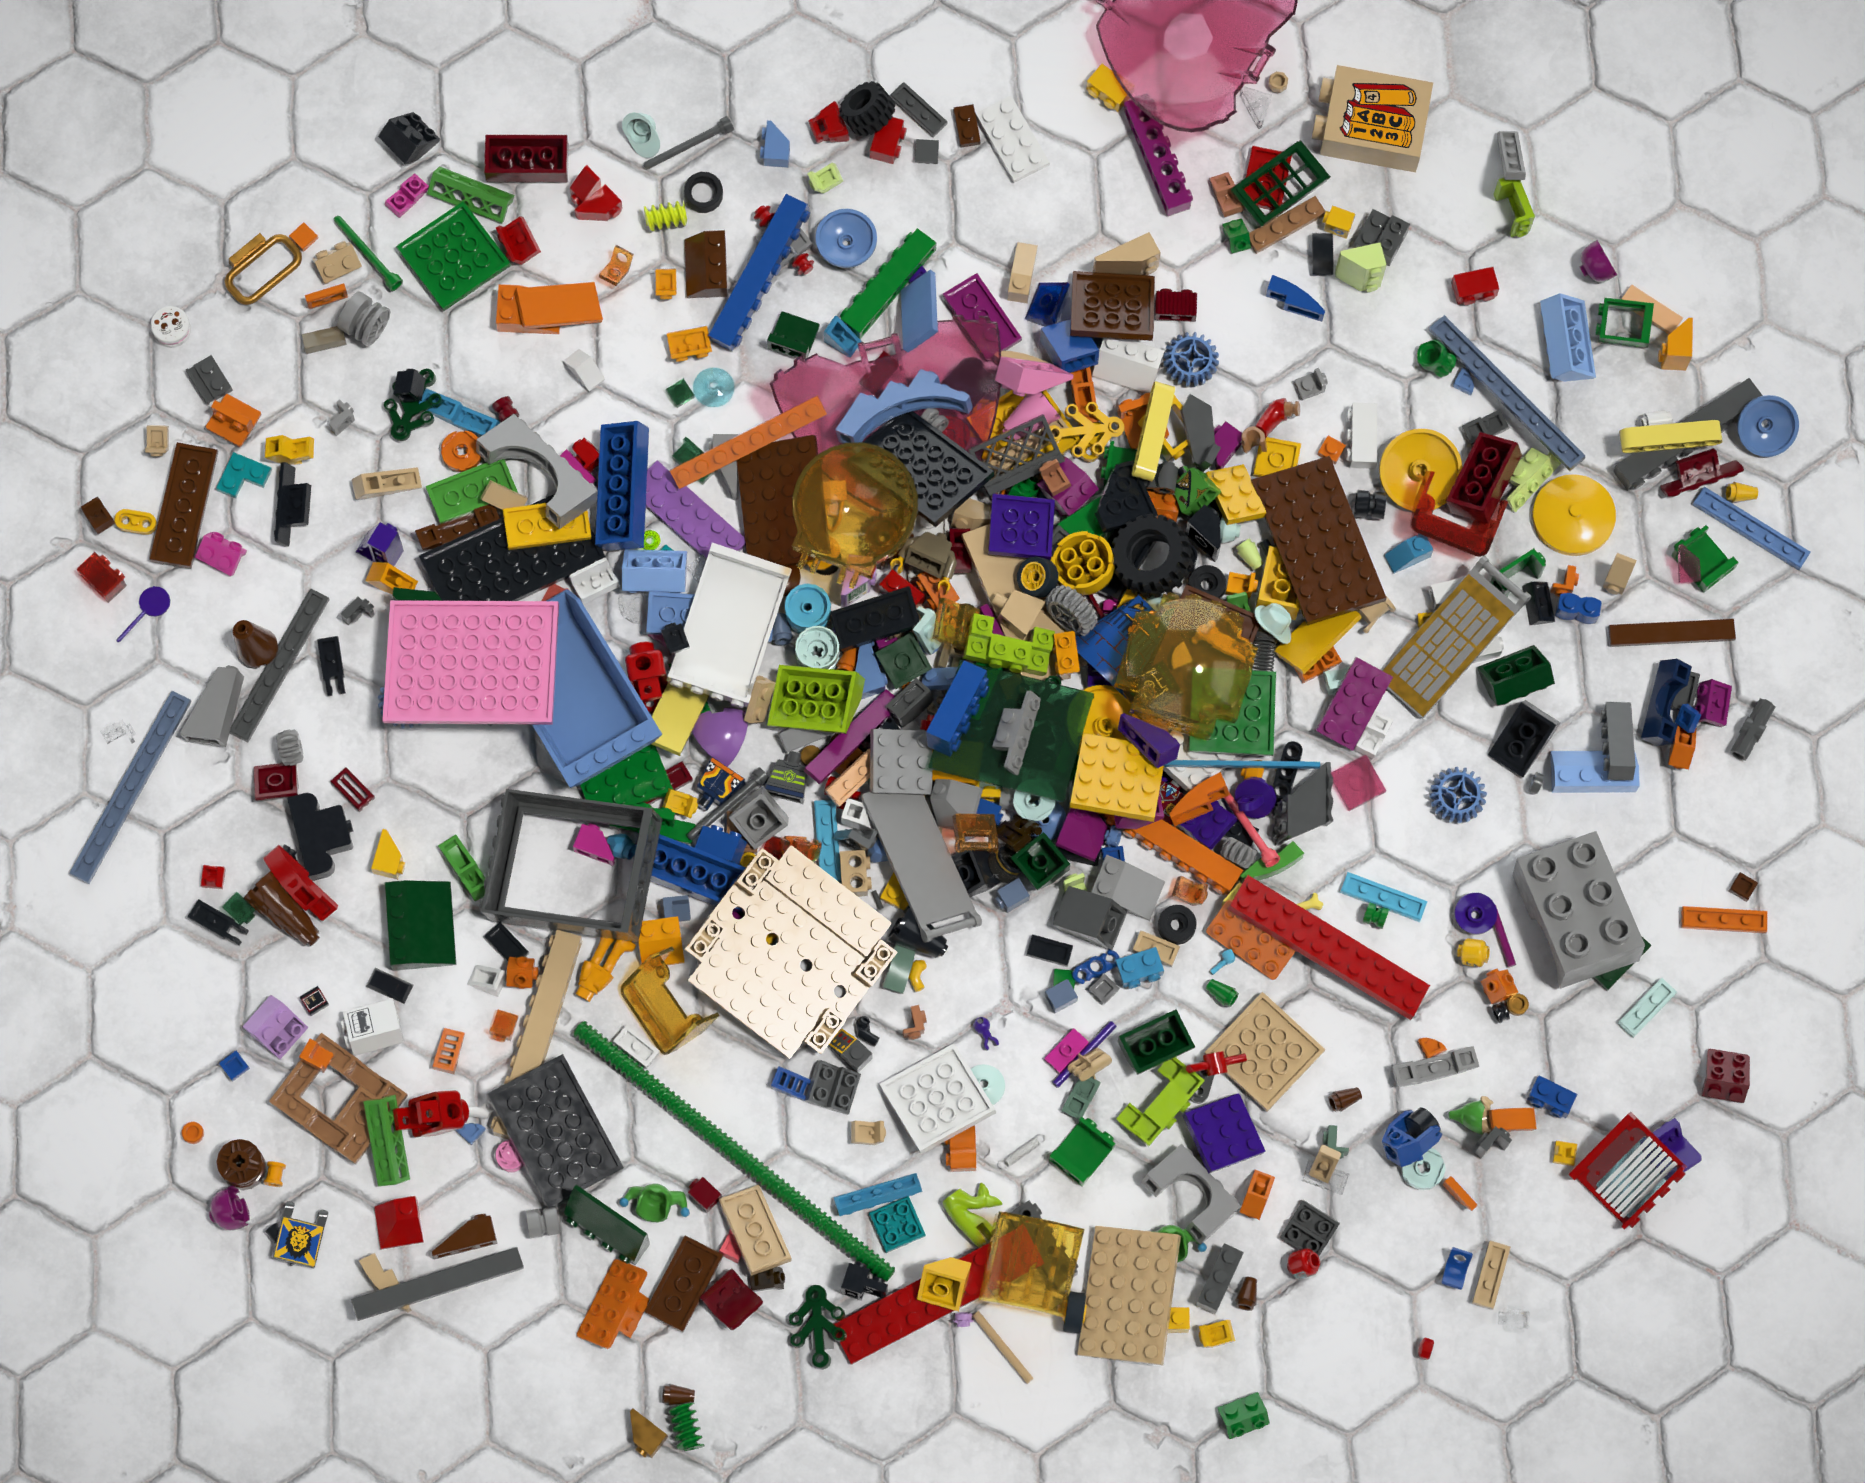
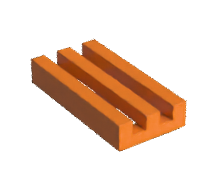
(326, 296)

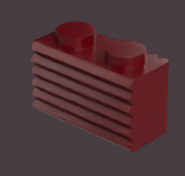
(1176, 305)

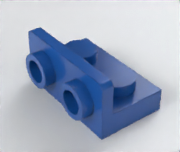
(1552, 1097)

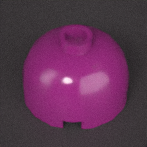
(1596, 263)
(229, 1210)

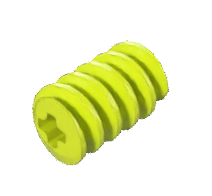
(666, 216)

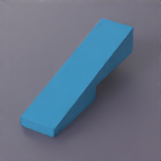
(460, 416)

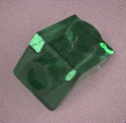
(239, 909)

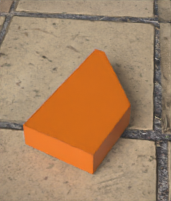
(1459, 1193)

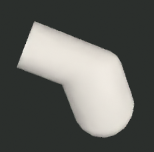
(484, 1111)

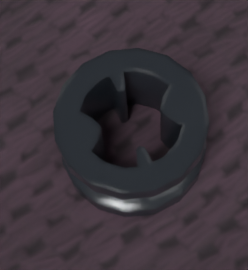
(1500, 1012)

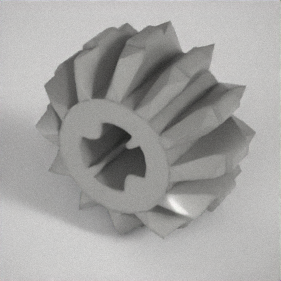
(290, 747)
(1238, 852)

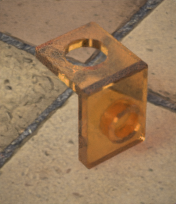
(617, 269)

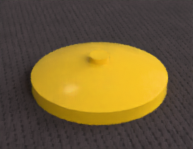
(1410, 457)
(1574, 515)
(1105, 712)

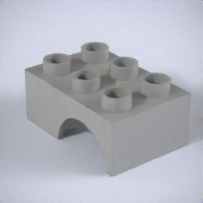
(1579, 908)

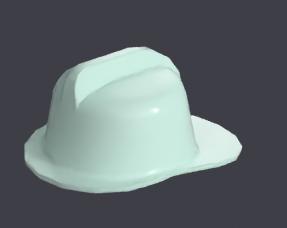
(641, 134)
(1275, 620)

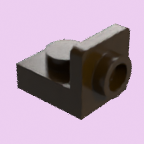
(768, 1279)

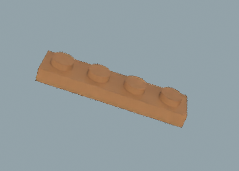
(1286, 224)

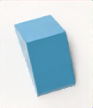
(841, 337)

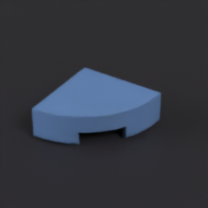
(1464, 382)
(471, 1132)

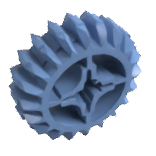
(1183, 358)
(1450, 793)

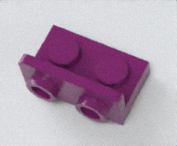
(1713, 702)

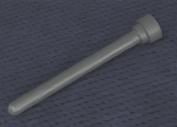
(723, 126)
(758, 778)

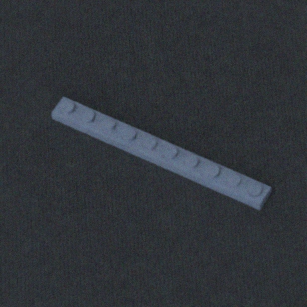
(1507, 393)
(130, 787)

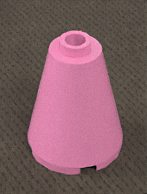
(1028, 409)

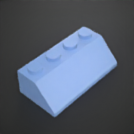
(1567, 338)
(1585, 774)

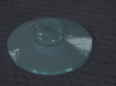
(713, 396)

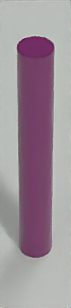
(1504, 941)

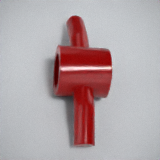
(1216, 1063)

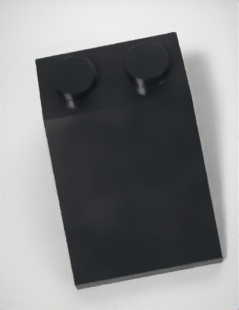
(1524, 738)

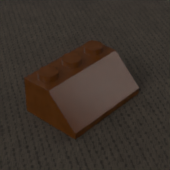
(706, 265)

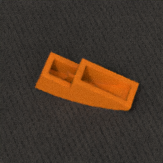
(1083, 392)
(1199, 799)

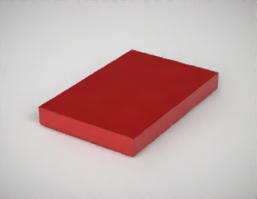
(1258, 158)

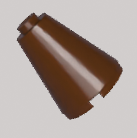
(254, 644)

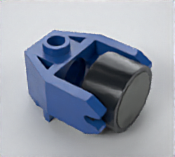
(1403, 1148)

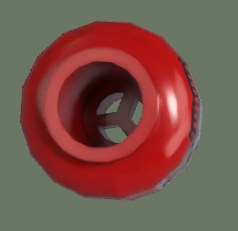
(1303, 1263)

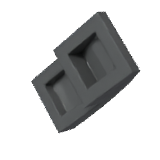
(1490, 424)

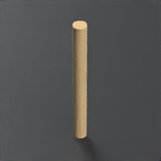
(1002, 1347)

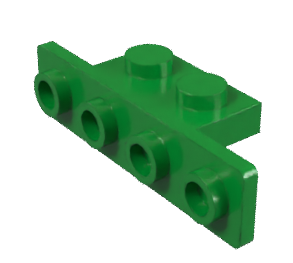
(670, 826)

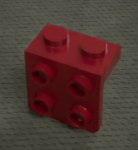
(1726, 1075)
(731, 1300)

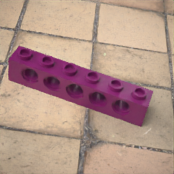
(1172, 202)

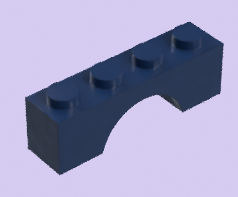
(1670, 679)

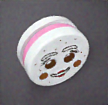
(170, 326)

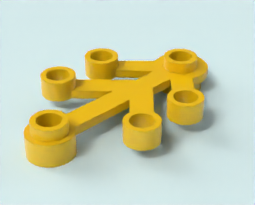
(1089, 429)

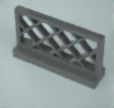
(1025, 470)

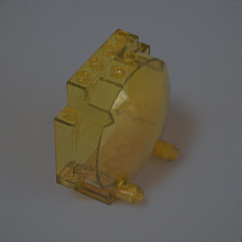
(1186, 665)

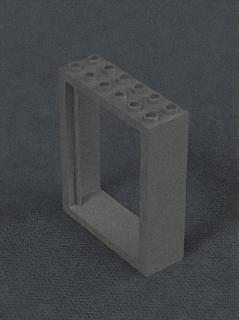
(509, 823)

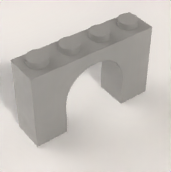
(1183, 1166)

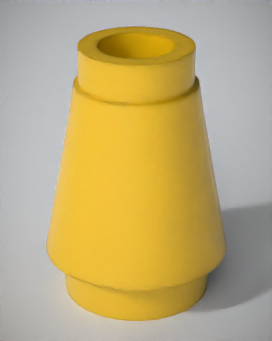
(1740, 492)

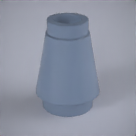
(781, 630)

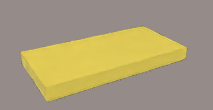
(677, 717)

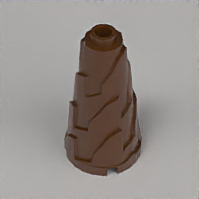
(278, 906)

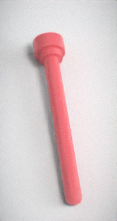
(1269, 856)

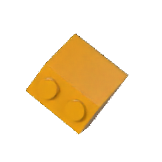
(1677, 349)
(660, 935)

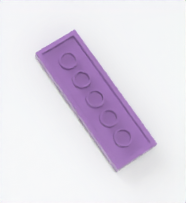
(688, 513)

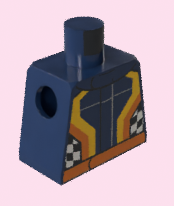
(717, 784)

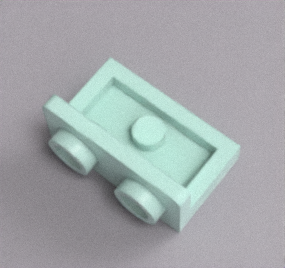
(925, 629)

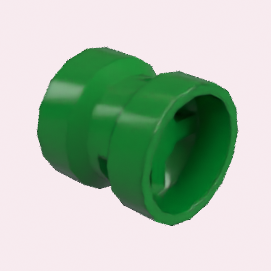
(1375, 915)

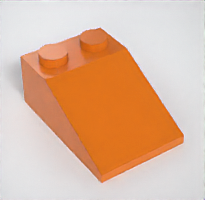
(508, 313)

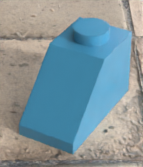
(1409, 553)

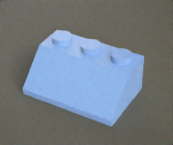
(654, 571)

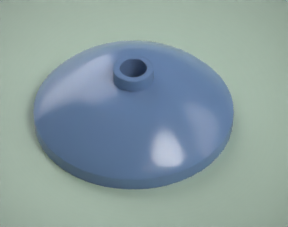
(846, 226)
(1780, 428)

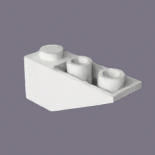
(856, 816)

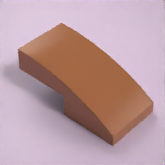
(1227, 201)

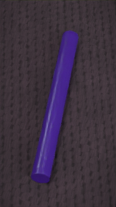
(1062, 1077)

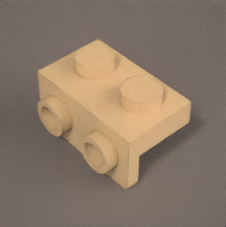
(336, 261)
(759, 700)

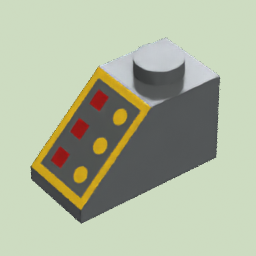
(850, 1050)

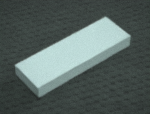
(1647, 1007)

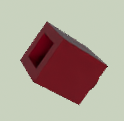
(704, 1194)

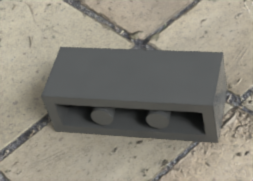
(1219, 1278)

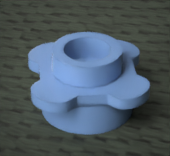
(1113, 837)

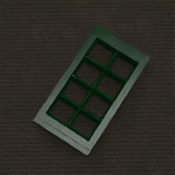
(1310, 162)

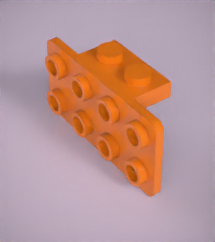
(1250, 942)
(616, 1305)

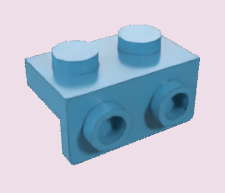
(1140, 968)

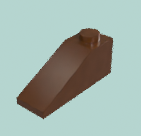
(471, 1236)

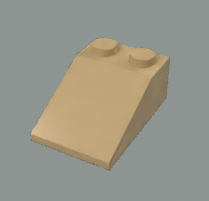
(1133, 257)

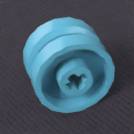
(807, 597)

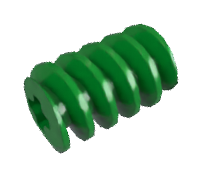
(685, 1427)

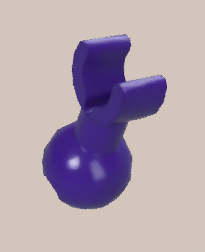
(983, 1028)

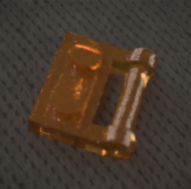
(975, 826)

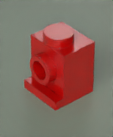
(587, 454)

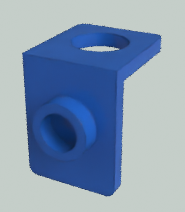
(1456, 1270)

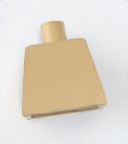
(1018, 611)

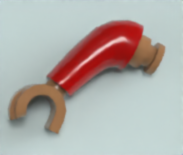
(1270, 419)

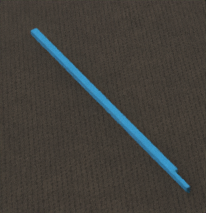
(1244, 764)

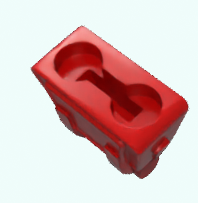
(833, 124)

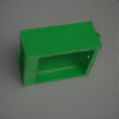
(1646, 307)

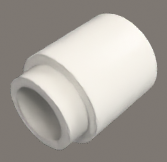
(1656, 418)

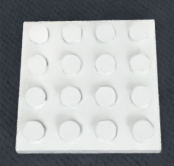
(937, 1098)

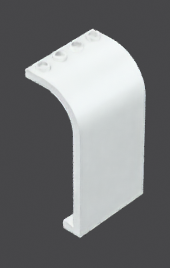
(729, 625)

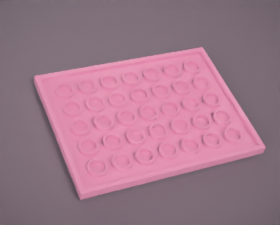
(471, 662)

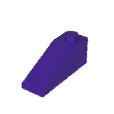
(1150, 740)

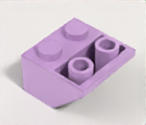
(275, 1026)

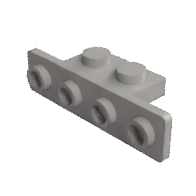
(1015, 731)

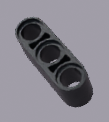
(1282, 781)

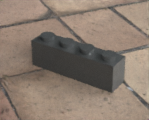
(1618, 741)

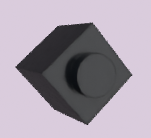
(409, 385)

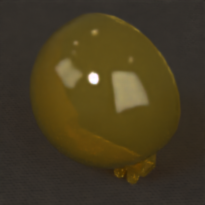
(853, 509)

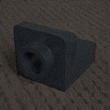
(675, 638)

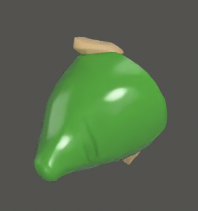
(1474, 1115)

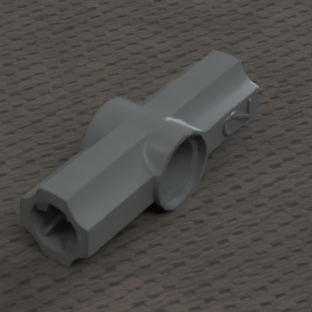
(1752, 729)

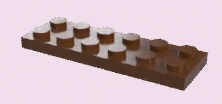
(184, 505)

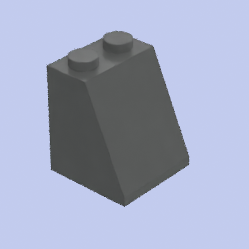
(1090, 917)

